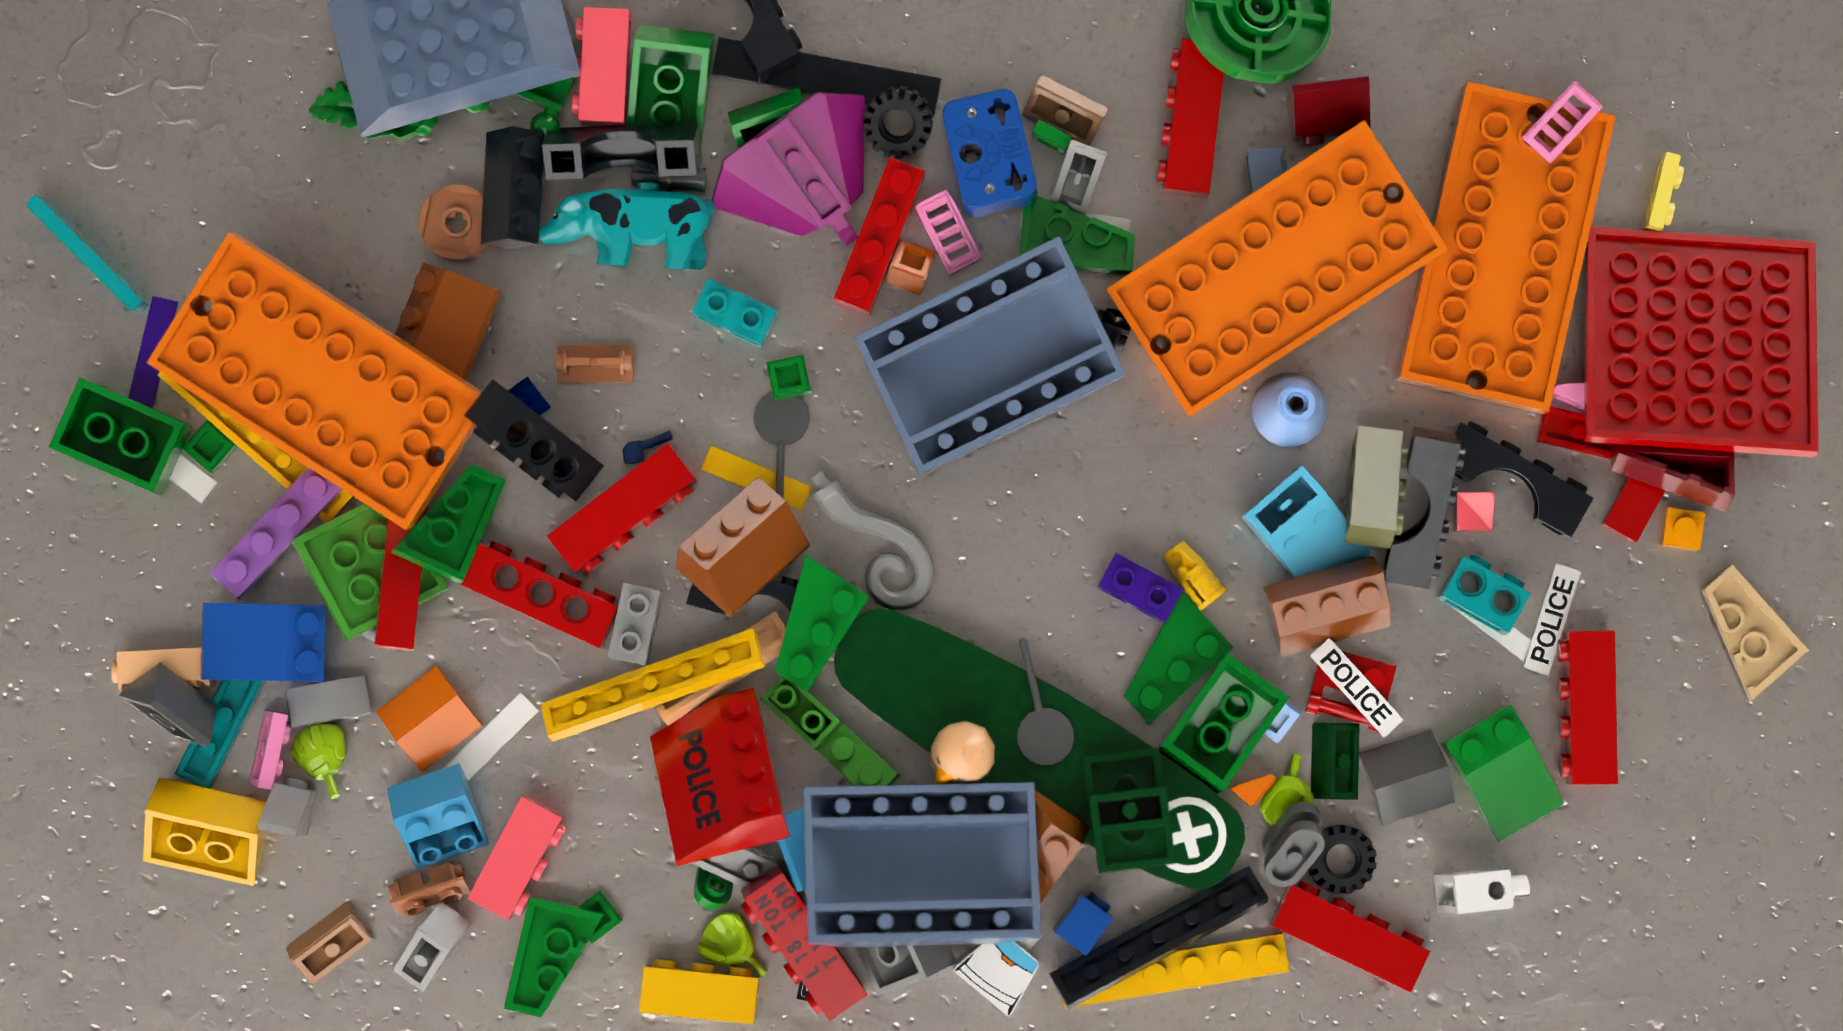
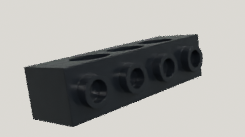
(533, 440)

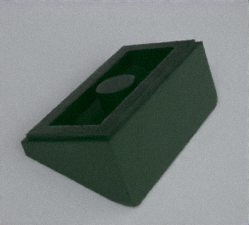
(1335, 761)

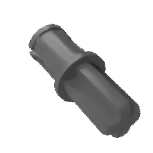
(695, 183)

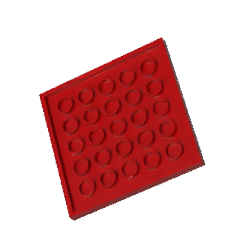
(1701, 342)

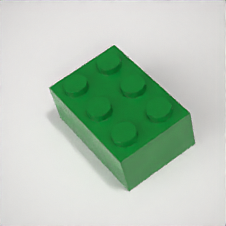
(120, 436)

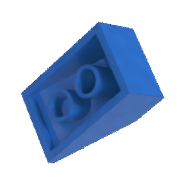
(263, 642)

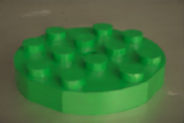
(1261, 46)

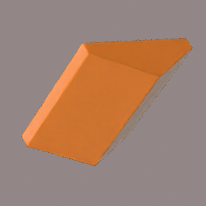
(429, 718)

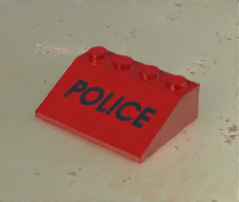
(719, 779)

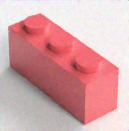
(603, 67)
(518, 858)

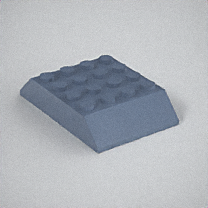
(446, 55)
(990, 356)
(921, 864)

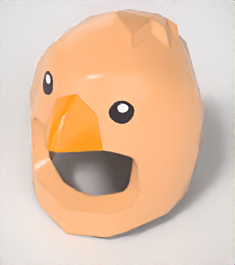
(962, 754)

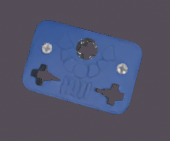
(975, 128)

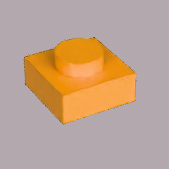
(1682, 528)

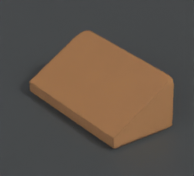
(1065, 110)
(328, 943)

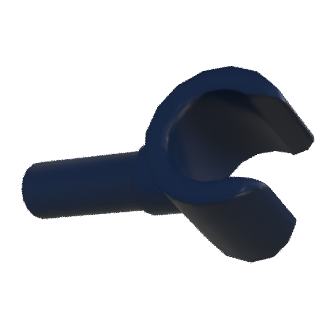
(634, 452)

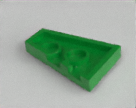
(1089, 241)
(453, 526)
(817, 623)
(1177, 659)
(546, 952)

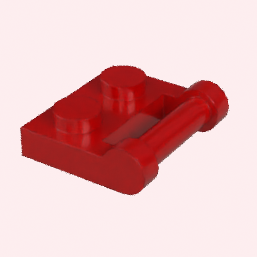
(1376, 672)

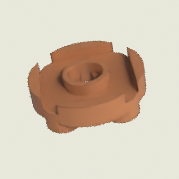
(439, 235)

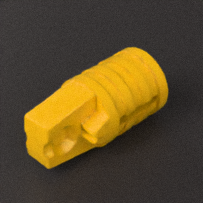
(1194, 575)

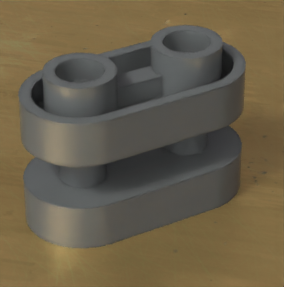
(1293, 844)

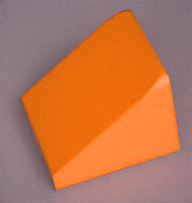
(910, 267)
(1253, 789)

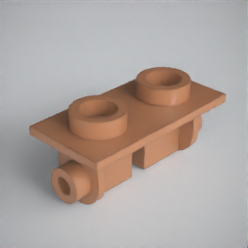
(594, 363)
(412, 896)

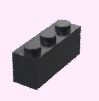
(512, 188)

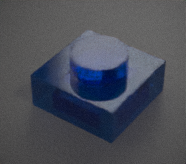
(530, 395)

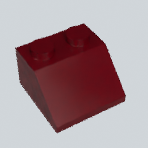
(1327, 109)

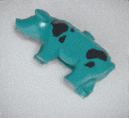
(634, 217)

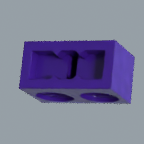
(1139, 588)

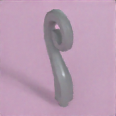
(839, 508)

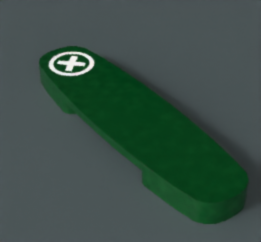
(931, 679)

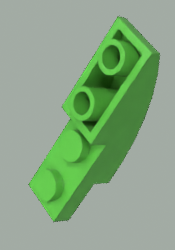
(828, 735)

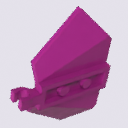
(800, 168)

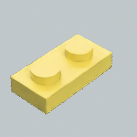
(1667, 177)

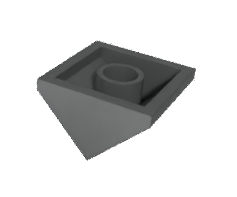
(173, 705)
(1407, 777)

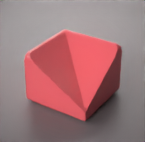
(1473, 511)

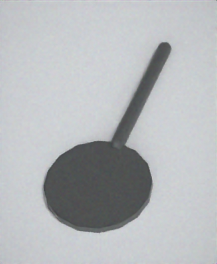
(781, 425)
(1045, 733)

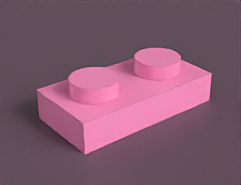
(266, 763)

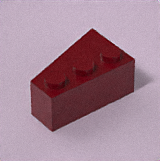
(1691, 473)

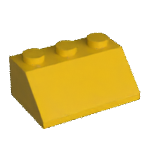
(204, 831)

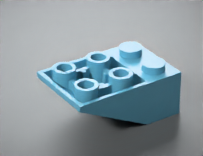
(1303, 526)

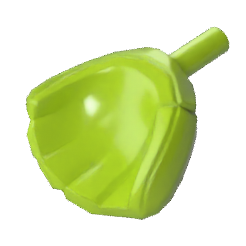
(321, 753)
(1285, 792)
(729, 942)

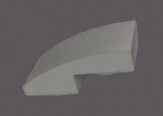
(327, 701)

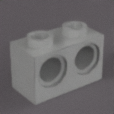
(635, 624)

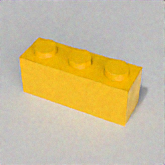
(699, 992)

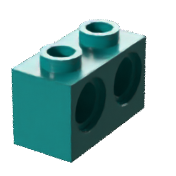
(735, 313)
(1480, 603)

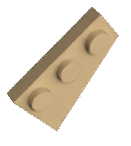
(1752, 631)

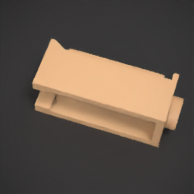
(134, 664)

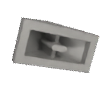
(1079, 176)

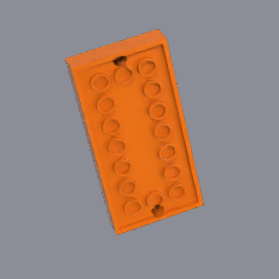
(1515, 253)
(1277, 268)
(318, 380)

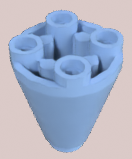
(1279, 422)

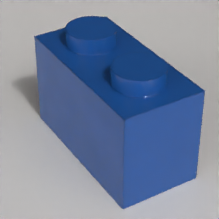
(1084, 922)

